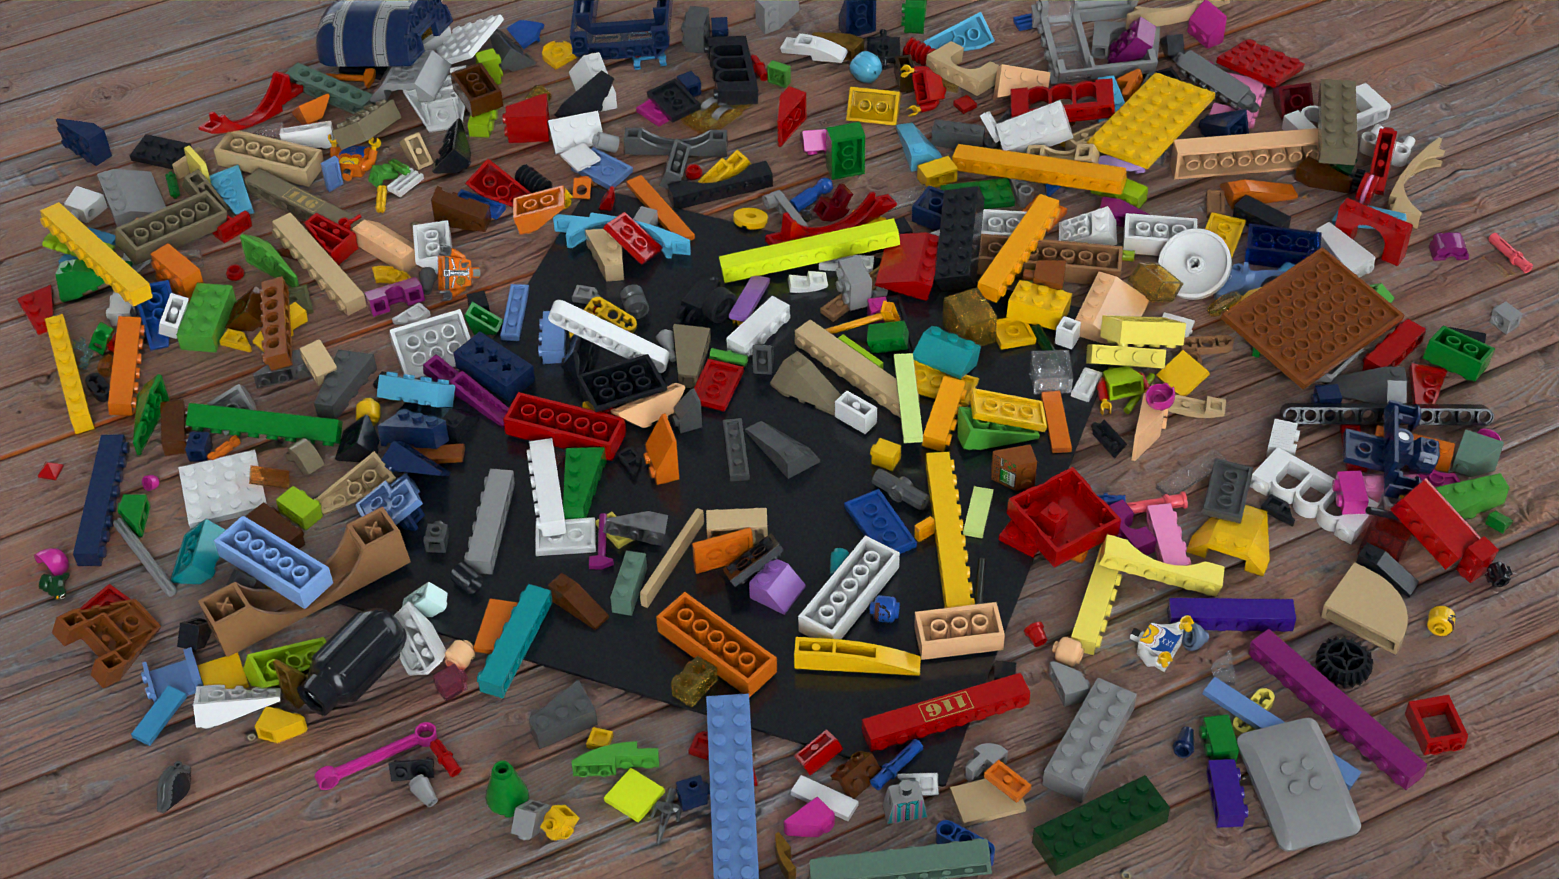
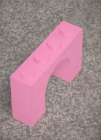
(1256, 87)

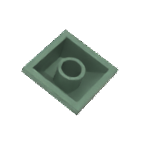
(1477, 454)

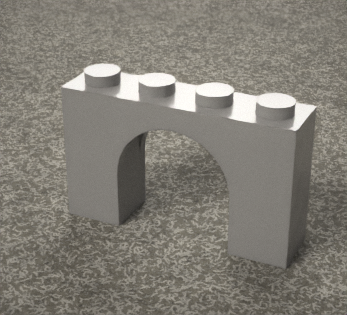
(1107, 32)

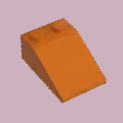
(537, 208)
(662, 453)

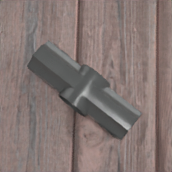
(900, 489)

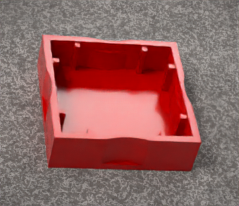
(1087, 519)

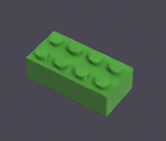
(206, 317)

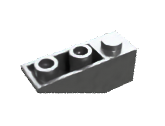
(266, 377)
(641, 526)

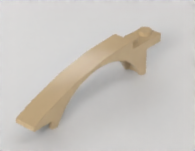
(1168, 16)
(1425, 160)

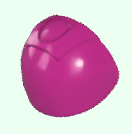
(54, 559)

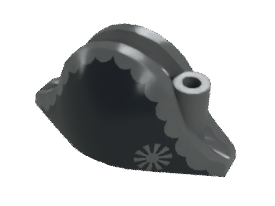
(173, 786)

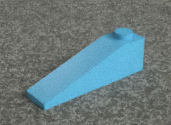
(970, 34)
(916, 146)

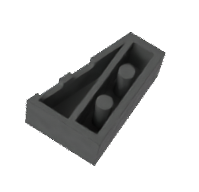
(563, 716)

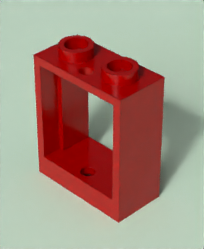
(1432, 707)

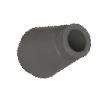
(427, 278)

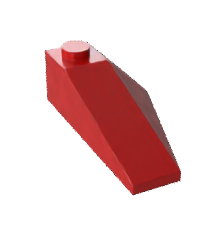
(495, 184)

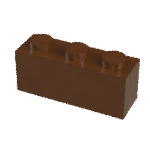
(173, 427)
(280, 526)

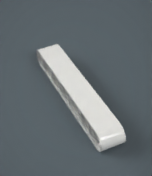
(606, 334)

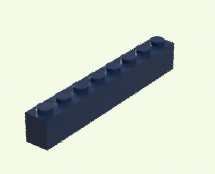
(101, 500)

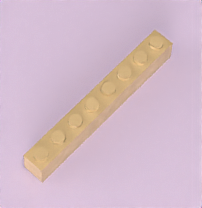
(318, 264)
(849, 364)

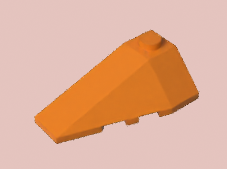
(1260, 190)

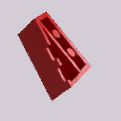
(332, 237)

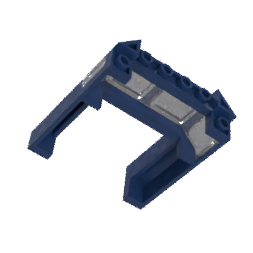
(619, 38)

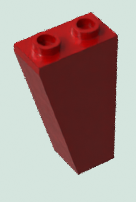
(1383, 157)

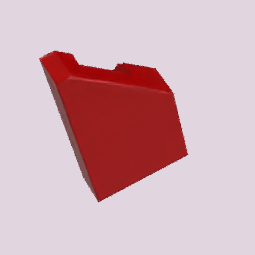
(700, 746)

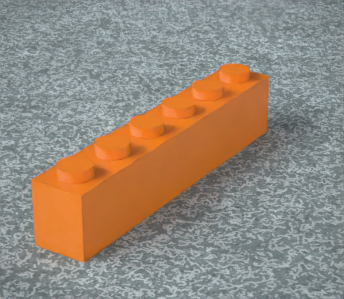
(125, 366)

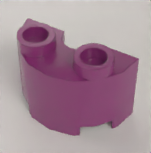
(1448, 245)

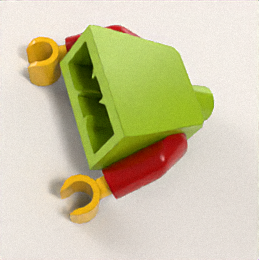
(1118, 384)

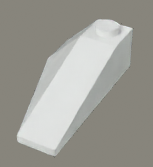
(219, 705)

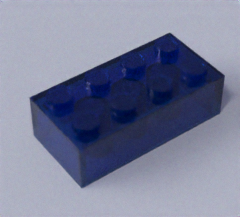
(1278, 245)

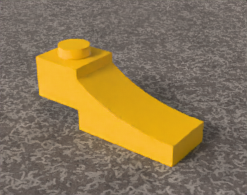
(726, 168)

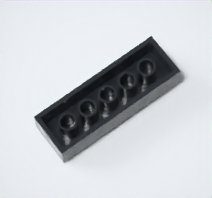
(959, 238)

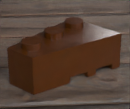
(459, 211)

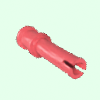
(1176, 501)

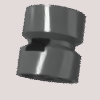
(634, 301)

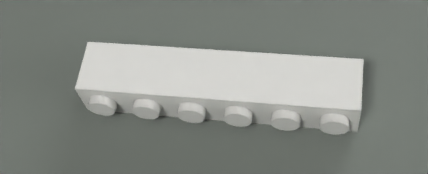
(547, 487)

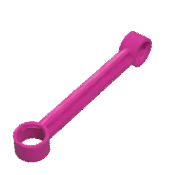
(329, 777)

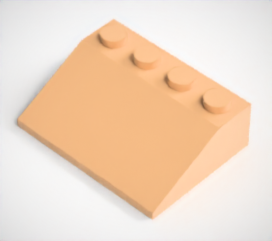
(1108, 297)

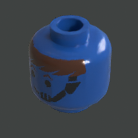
(885, 609)

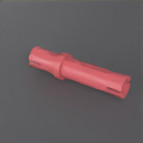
(1515, 257)

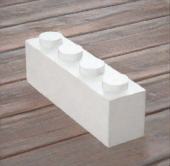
(759, 326)

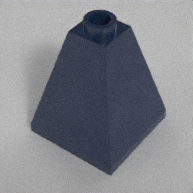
(1225, 124)

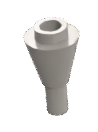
(666, 340)

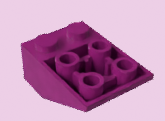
(1133, 42)

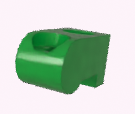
(101, 336)

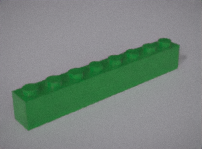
(264, 423)

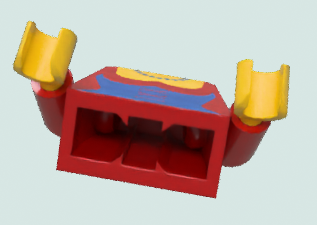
(927, 88)

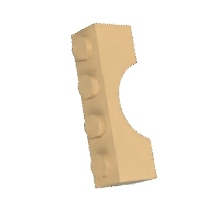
(1082, 152)

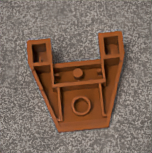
(113, 632)

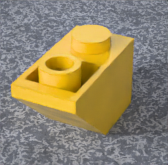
(279, 725)

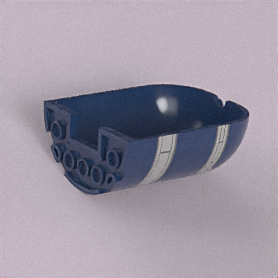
(377, 31)

